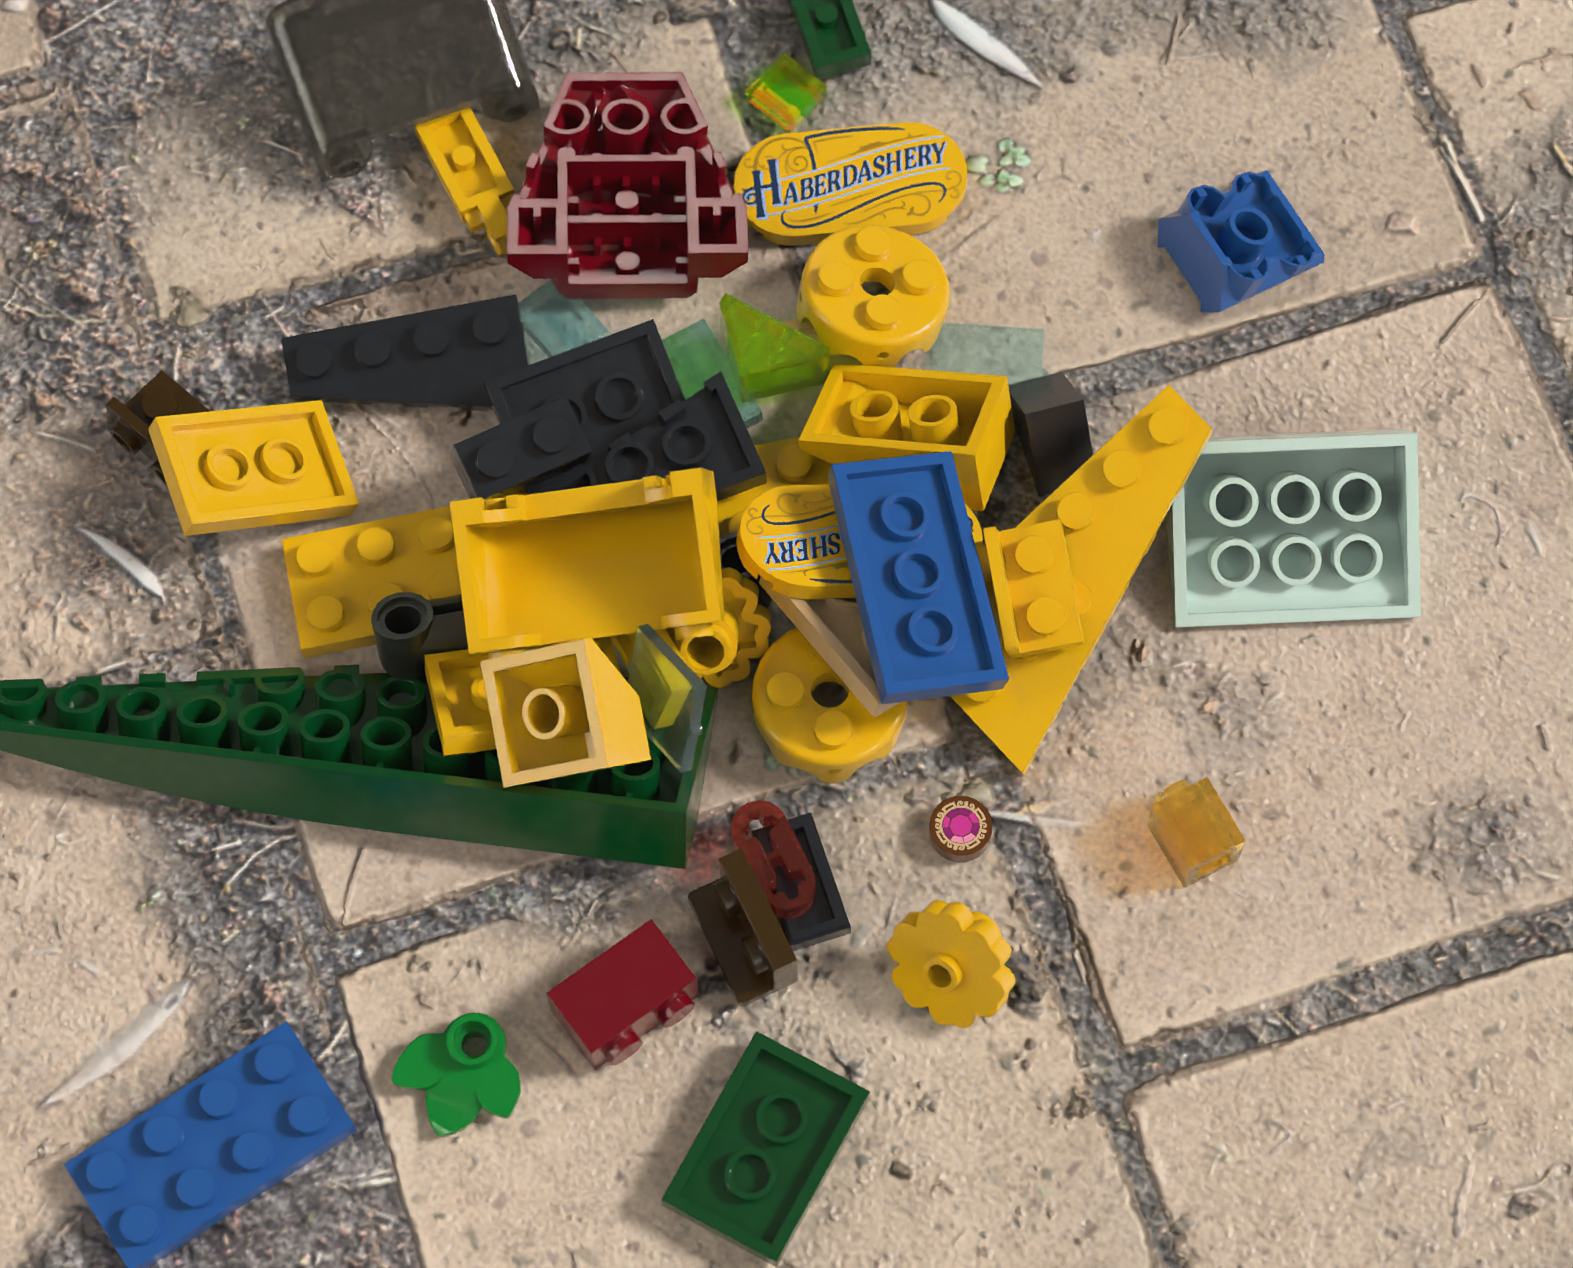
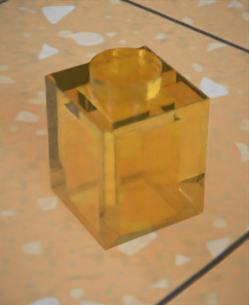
(1194, 830)

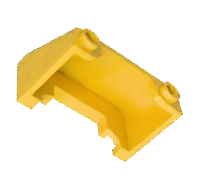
(590, 562)

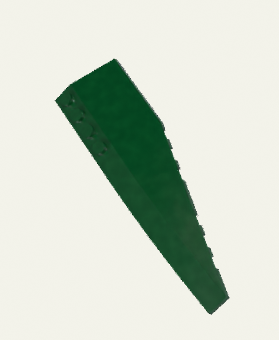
(347, 756)

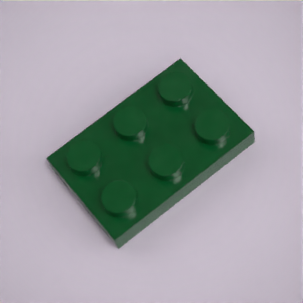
(765, 1148)

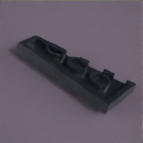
(411, 358)
(686, 435)

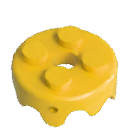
(867, 326)
(810, 736)

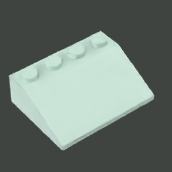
(1297, 530)

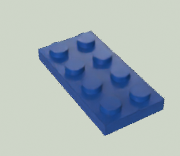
(917, 577)
(210, 1148)

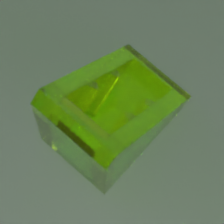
(768, 354)

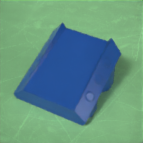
(1237, 240)

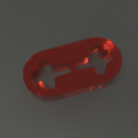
(786, 852)

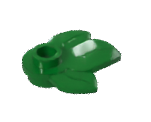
(457, 1082)

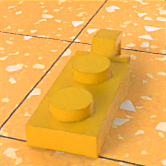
(469, 173)

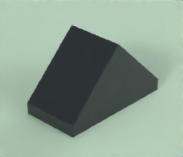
(1051, 429)

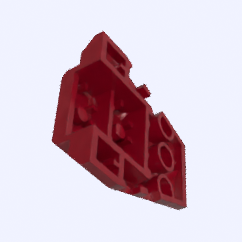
(626, 193)

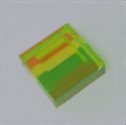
(786, 92)

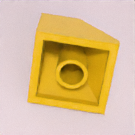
(562, 713)

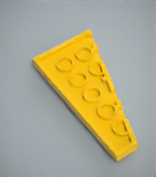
(1108, 525)

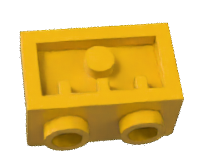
(1031, 588)

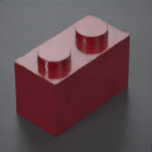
(624, 996)

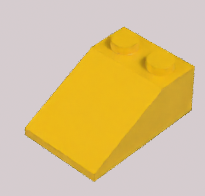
(910, 412)

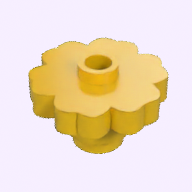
(735, 641)
(951, 963)

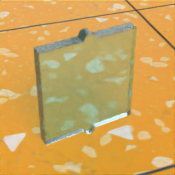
(991, 351)
(668, 697)

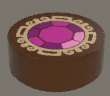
(960, 829)

